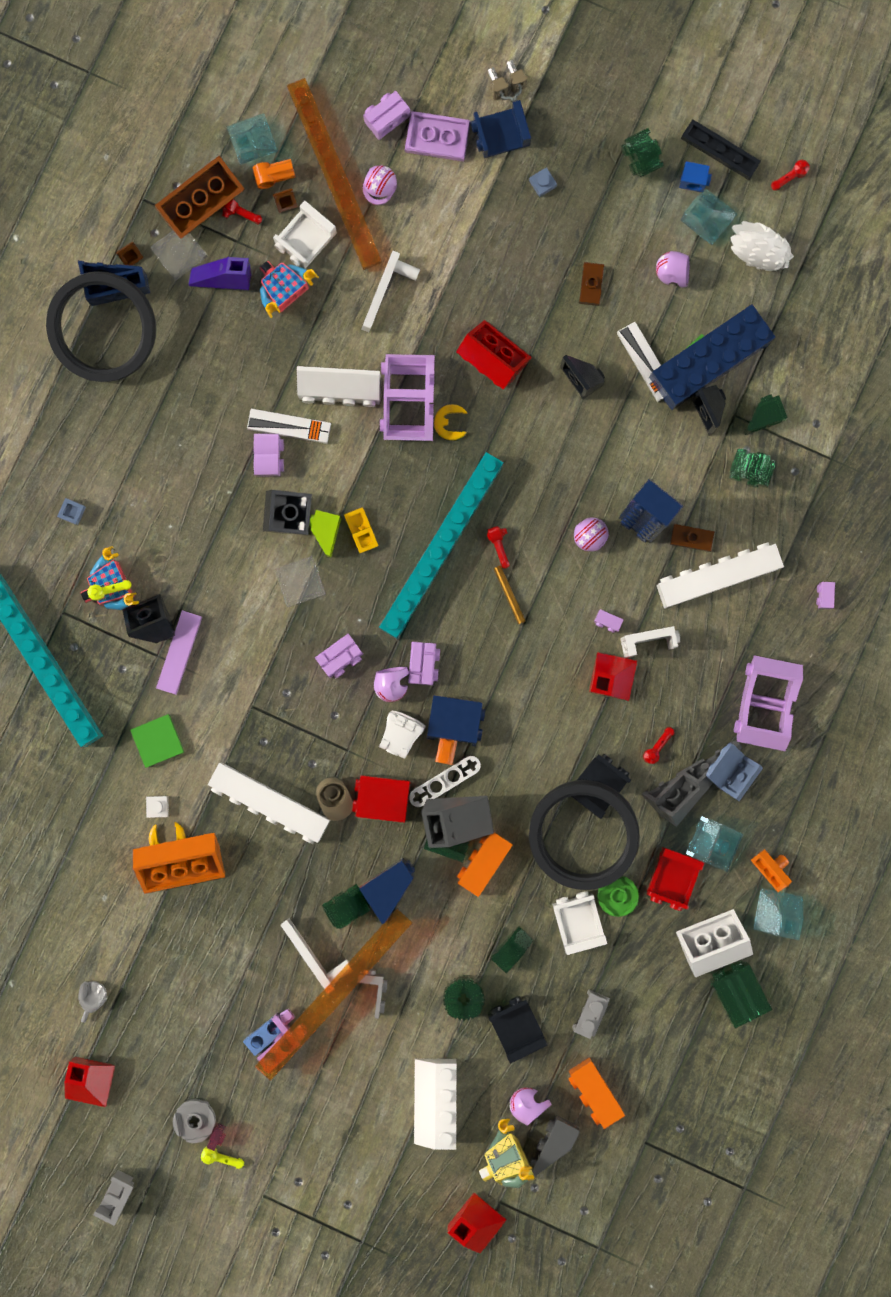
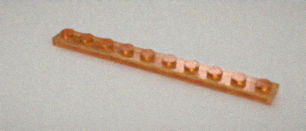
(334, 174)
(333, 994)

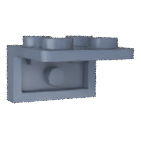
(733, 772)

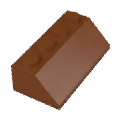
(199, 197)

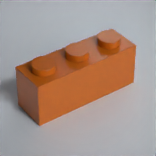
(484, 863)
(595, 1093)

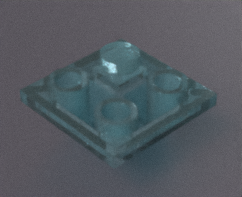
(252, 138)
(708, 216)
(779, 914)

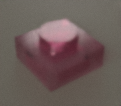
(217, 1137)

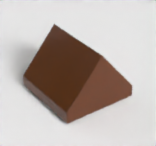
(285, 200)
(129, 254)

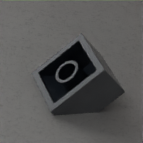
(287, 512)

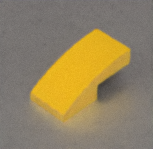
(361, 530)

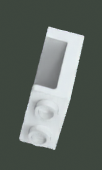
(305, 236)
(628, 642)
(579, 923)

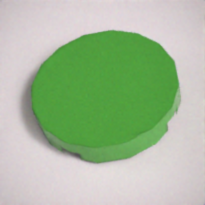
(619, 897)

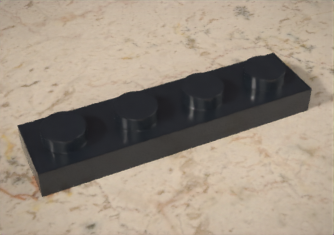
(720, 149)

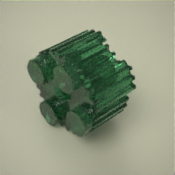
(642, 153)
(753, 468)
(346, 907)
(460, 1009)

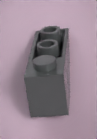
(557, 1143)

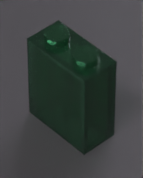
(740, 994)

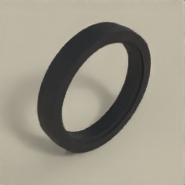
(58, 344)
(569, 878)

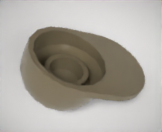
(334, 799)

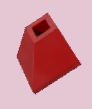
(613, 676)
(88, 1081)
(475, 1224)

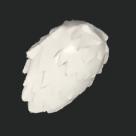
(760, 246)

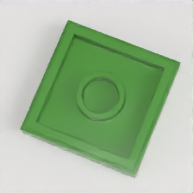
(157, 741)

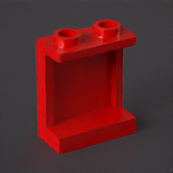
(381, 798)
(674, 879)

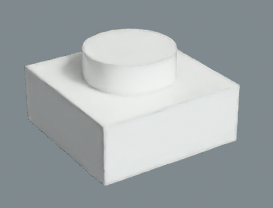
(157, 806)

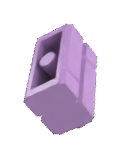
(386, 114)
(339, 656)
(422, 663)

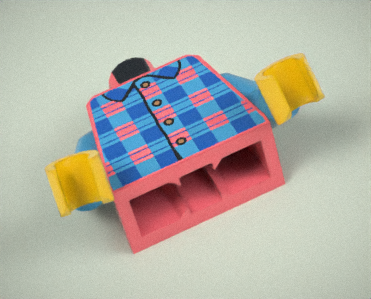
(283, 285)
(107, 573)

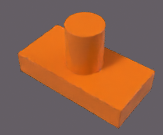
(772, 869)

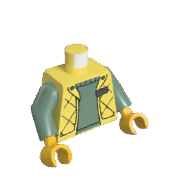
(506, 1159)

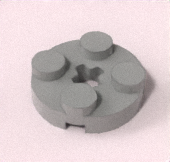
(204, 1127)

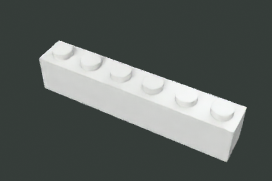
(719, 576)
(268, 802)

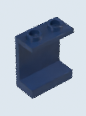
(501, 131)
(455, 720)

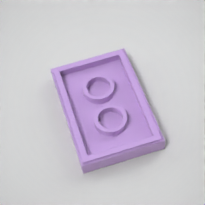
(437, 136)

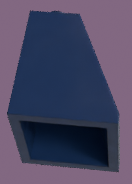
(387, 888)

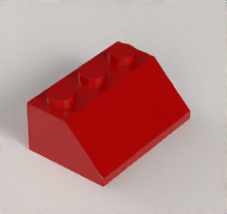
(493, 354)

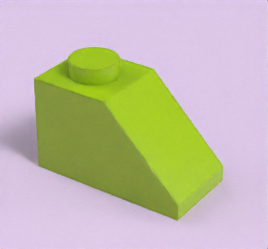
(325, 529)

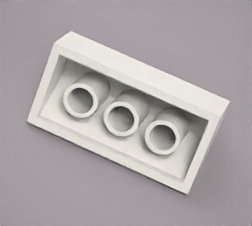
(338, 385)
(435, 1103)

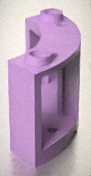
(408, 366)
(763, 737)

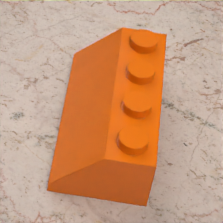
(178, 863)

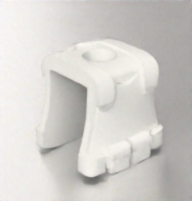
(400, 733)

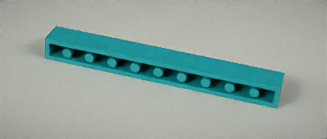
(441, 545)
(46, 668)

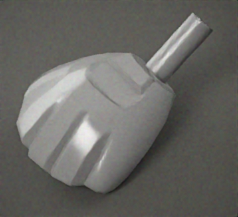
(91, 997)

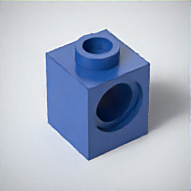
(695, 177)

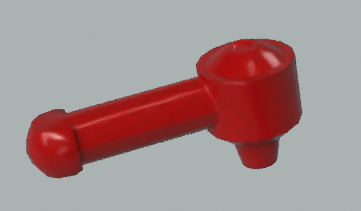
(799, 170)
(233, 207)
(496, 535)
(652, 755)

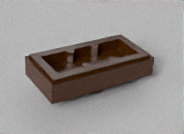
(591, 284)
(692, 538)

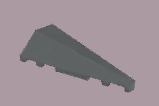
(680, 794)

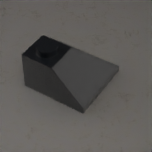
(582, 375)
(710, 407)
(149, 620)

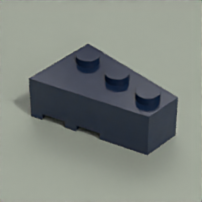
(104, 294)

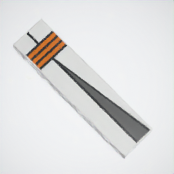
(641, 354)
(289, 426)

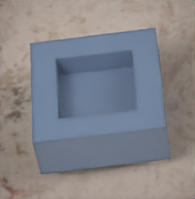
(543, 182)
(71, 511)

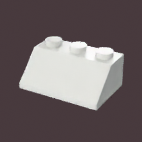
(714, 943)

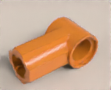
(268, 174)
(446, 751)

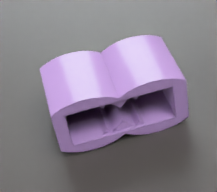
(267, 455)

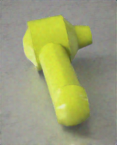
(97, 592)
(209, 1156)

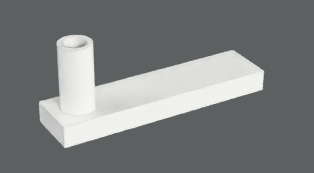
(392, 265)
(309, 957)

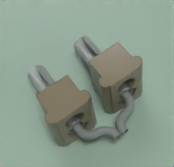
(500, 87)

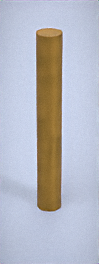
(509, 594)

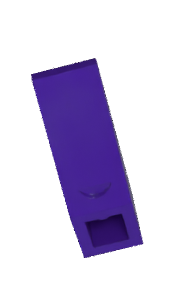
(223, 273)

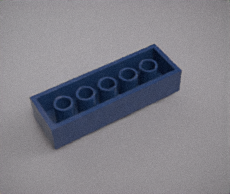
(712, 357)
(649, 512)

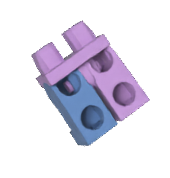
(269, 1032)

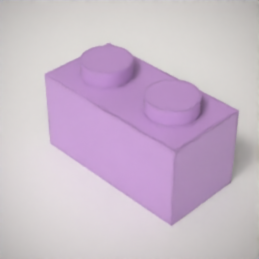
(826, 595)
(608, 620)

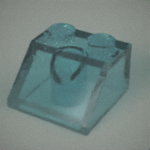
(714, 843)

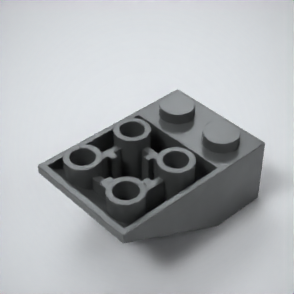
(456, 820)

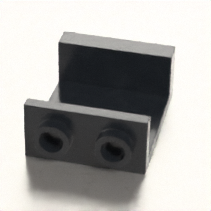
(602, 771)
(517, 1029)

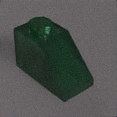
(766, 414)
(512, 949)

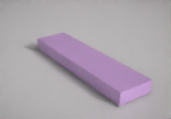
(179, 652)

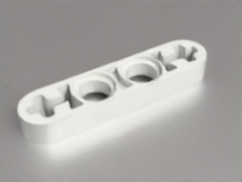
(443, 779)

